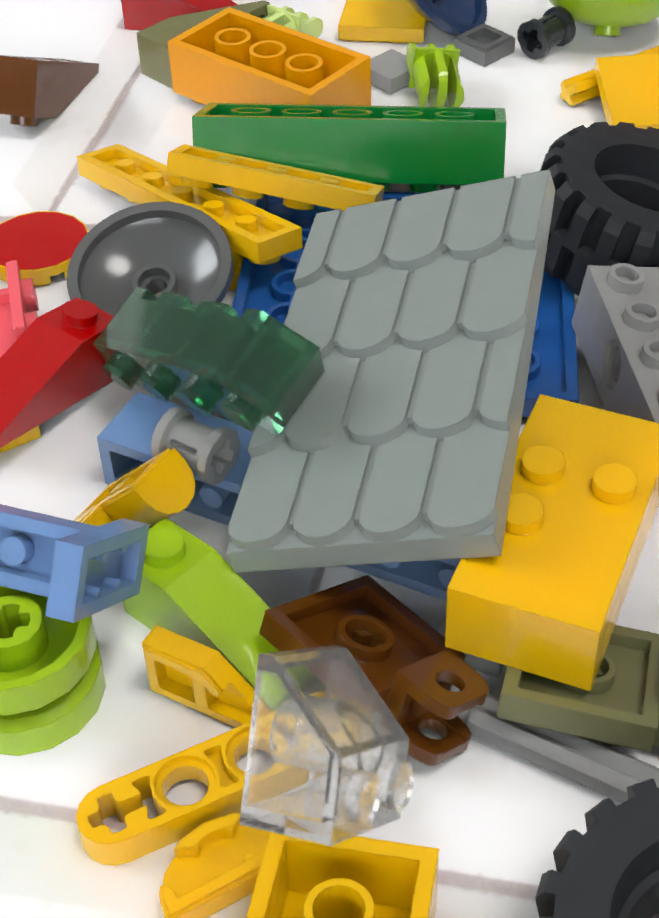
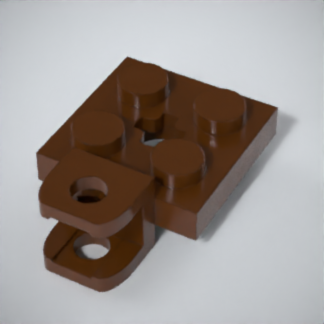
(397, 654)

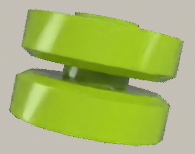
(47, 675)

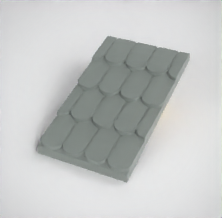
(423, 384)

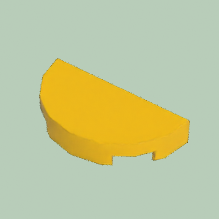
(212, 868)

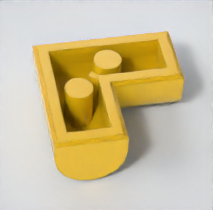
(146, 493)

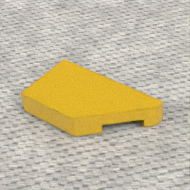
(197, 677)

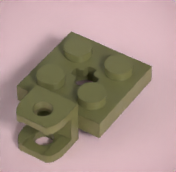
(616, 711)

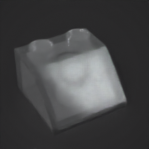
(322, 749)

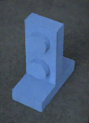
(70, 561)

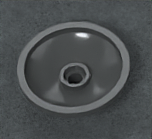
(151, 248)

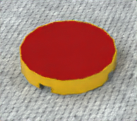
(40, 244)

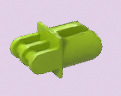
(435, 74)

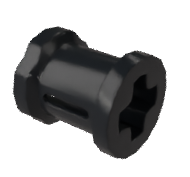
(540, 35)

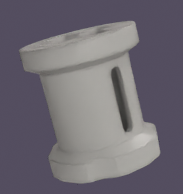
(204, 448)

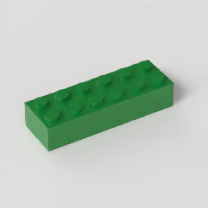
(363, 141)

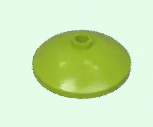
(611, 15)

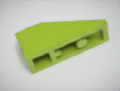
(199, 597)

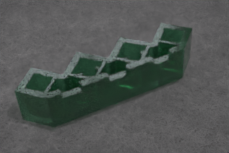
(211, 358)

